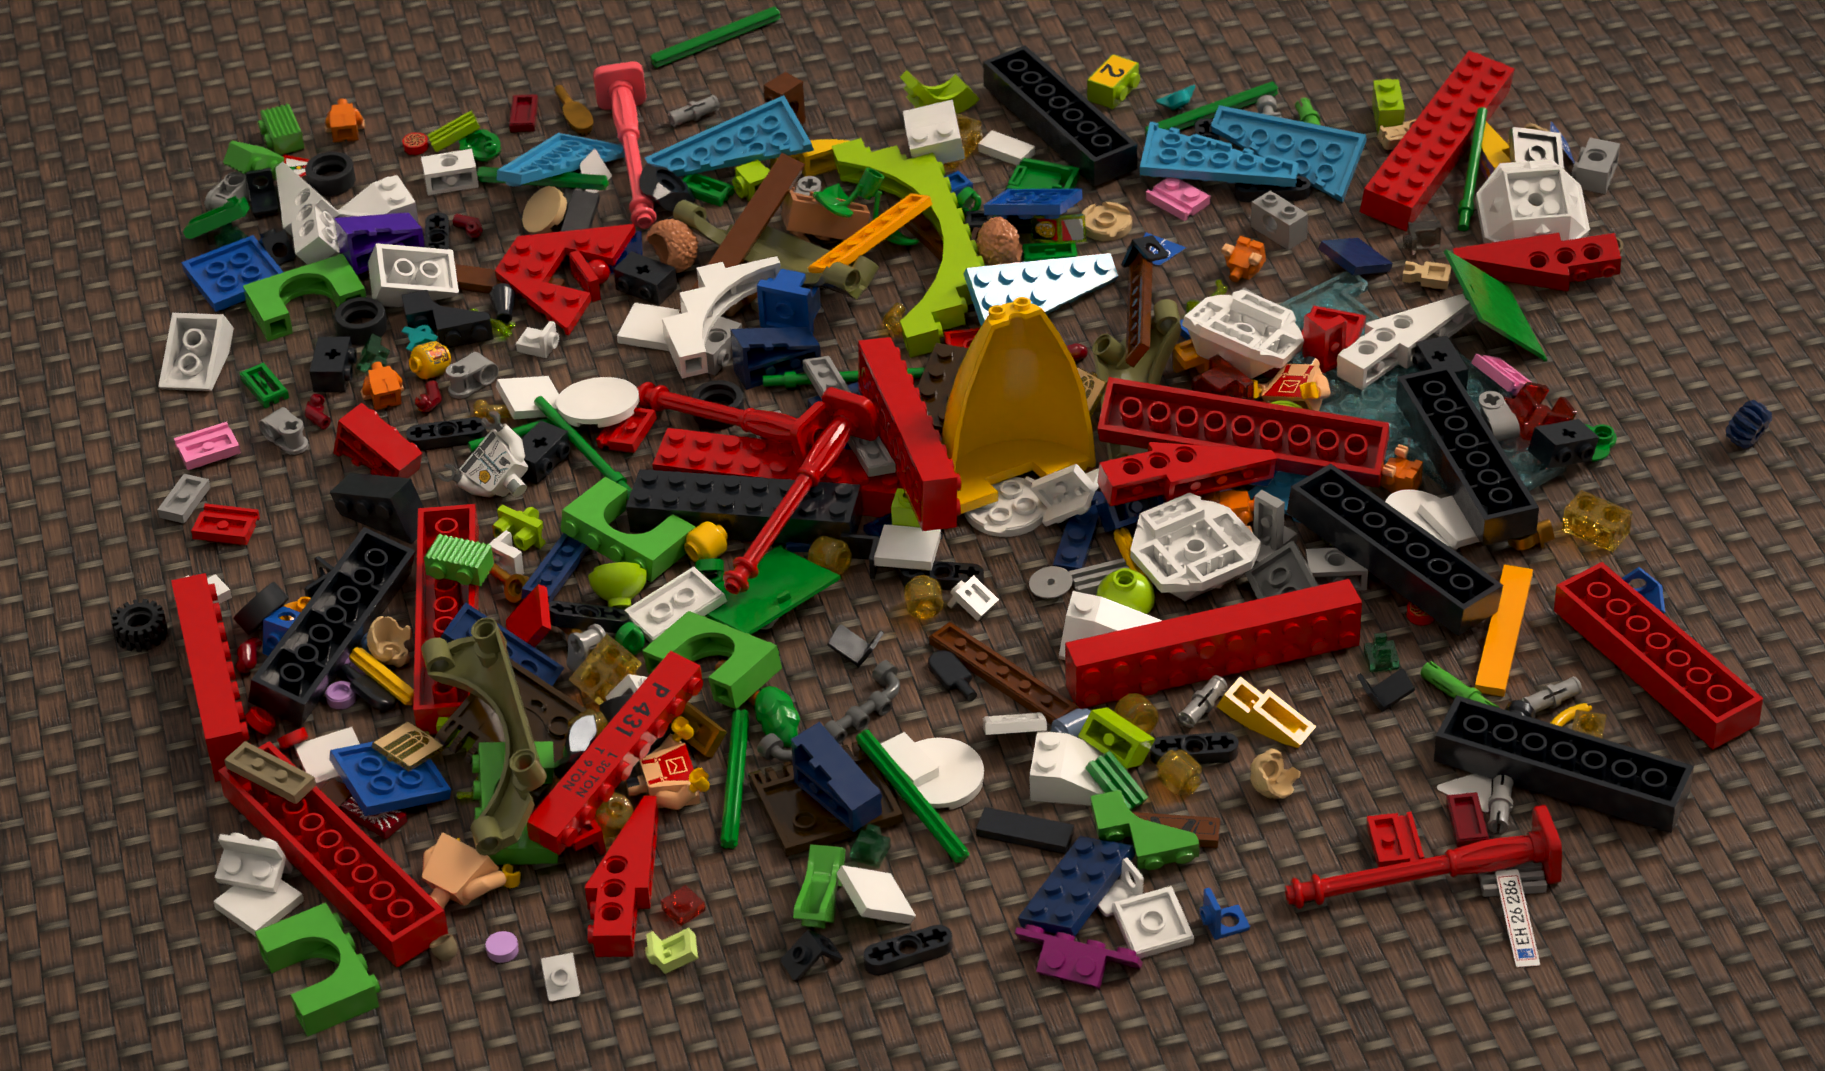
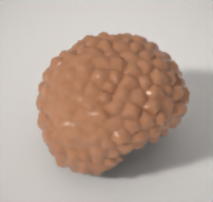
(999, 242)
(674, 243)

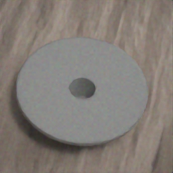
(1050, 582)

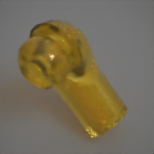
(892, 318)
(482, 410)

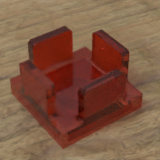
(1224, 380)
(1532, 413)

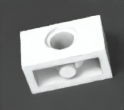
(449, 172)

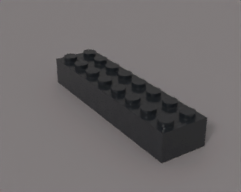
(1060, 115)
(1467, 455)
(742, 505)
(1395, 549)
(331, 626)
(1564, 763)

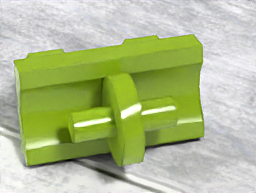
(523, 526)

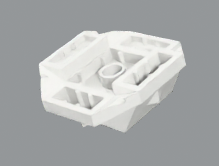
(1508, 197)
(1244, 331)
(1192, 546)

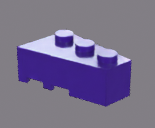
(361, 233)

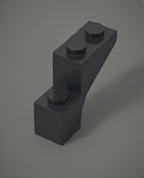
(453, 325)

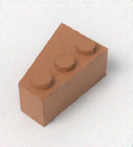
(806, 215)

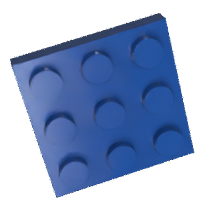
(1032, 202)
(225, 270)
(383, 784)

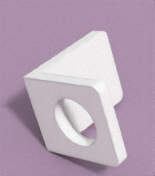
(1122, 888)
(560, 977)

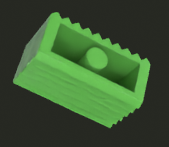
(281, 130)
(248, 157)
(459, 560)

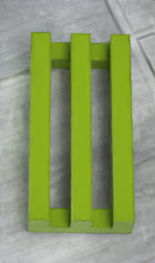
(453, 131)

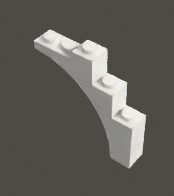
(702, 307)

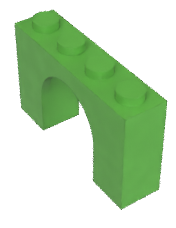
(269, 295)
(588, 522)
(695, 637)
(489, 767)
(320, 935)

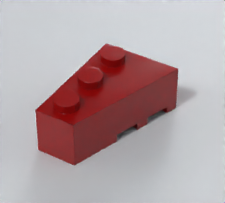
(375, 444)

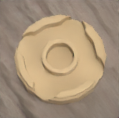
(544, 210)
(1107, 221)

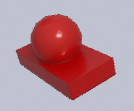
(589, 274)

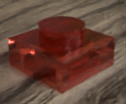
(683, 905)

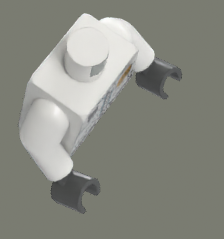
(494, 464)

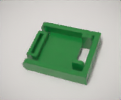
(1043, 175)
(215, 218)

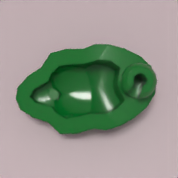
(483, 143)
(777, 714)

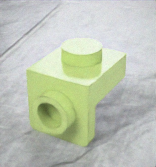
(672, 951)

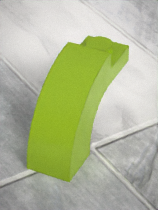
(953, 89)

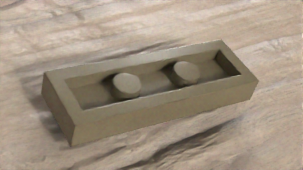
(270, 772)

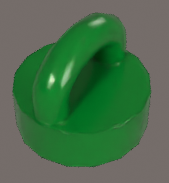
(966, 199)
(711, 566)
(629, 637)

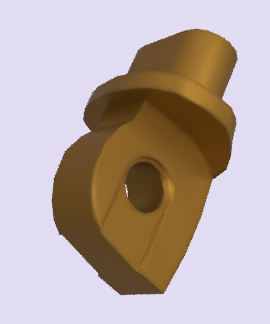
(1543, 535)

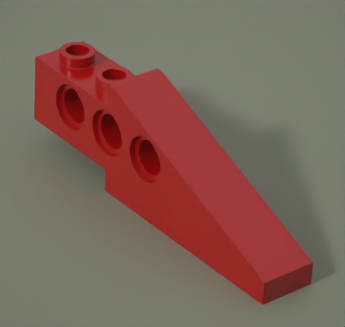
(1546, 259)
(1182, 470)
(623, 883)

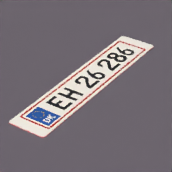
(1517, 918)

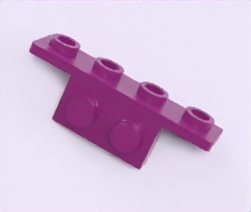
(1073, 960)

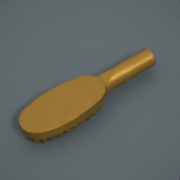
(575, 112)

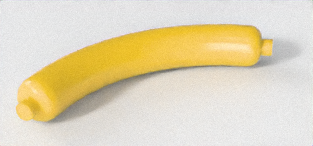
(1569, 714)

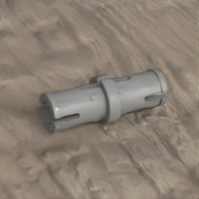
(693, 110)
(1566, 689)
(1193, 712)
(1500, 804)

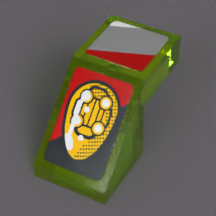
(1059, 230)

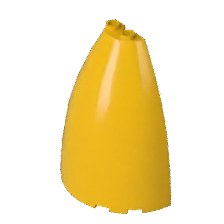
(1015, 405)

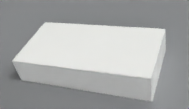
(1005, 148)
(911, 759)

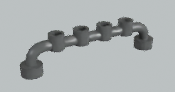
(884, 674)

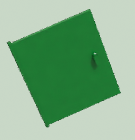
(1494, 304)
(780, 586)

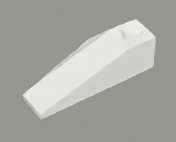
(1096, 615)

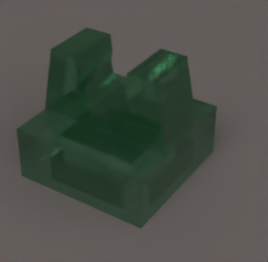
(228, 235)
(371, 353)
(1381, 654)
(870, 847)

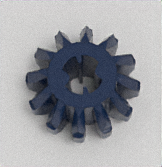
(1748, 424)

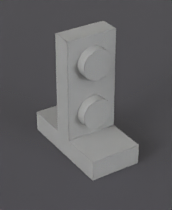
(1270, 524)

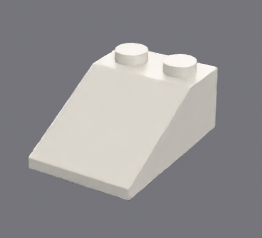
(934, 131)
(383, 197)
(410, 269)
(195, 351)
(1060, 770)

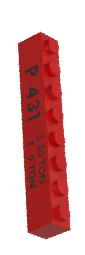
(614, 753)

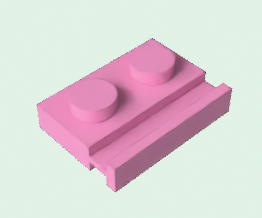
(1178, 198)
(1500, 372)
(207, 445)

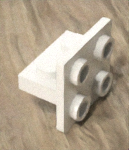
(1066, 493)
(251, 863)

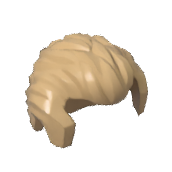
(387, 641)
(1270, 776)

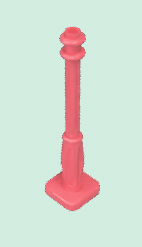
(622, 89)

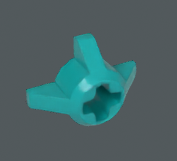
(1177, 99)
(419, 336)

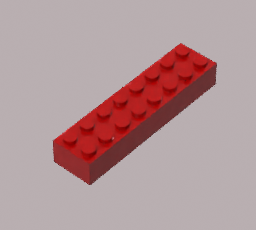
(1658, 655)
(209, 668)

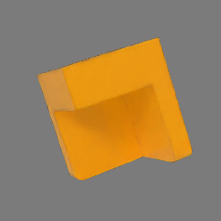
(1185, 357)

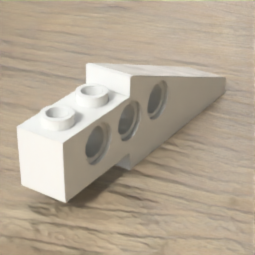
(306, 216)
(1394, 339)

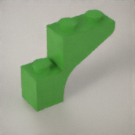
(1152, 842)
(819, 891)

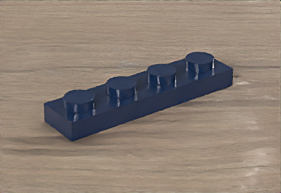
(1079, 537)
(557, 566)

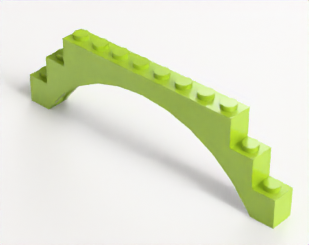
(949, 294)

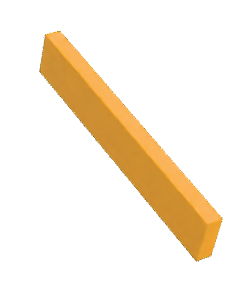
(873, 232)
(1504, 631)

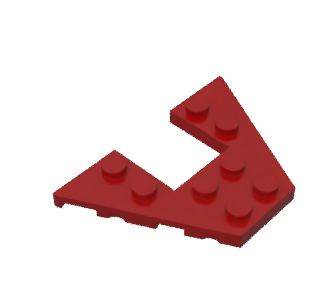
(536, 257)

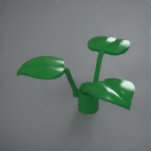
(866, 188)

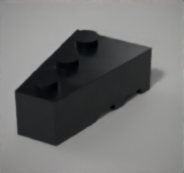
(380, 503)

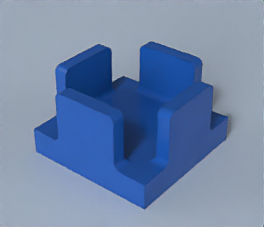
(786, 303)

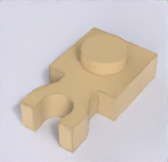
(1430, 275)

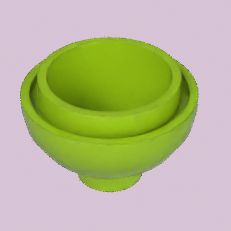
(618, 583)
(1128, 589)

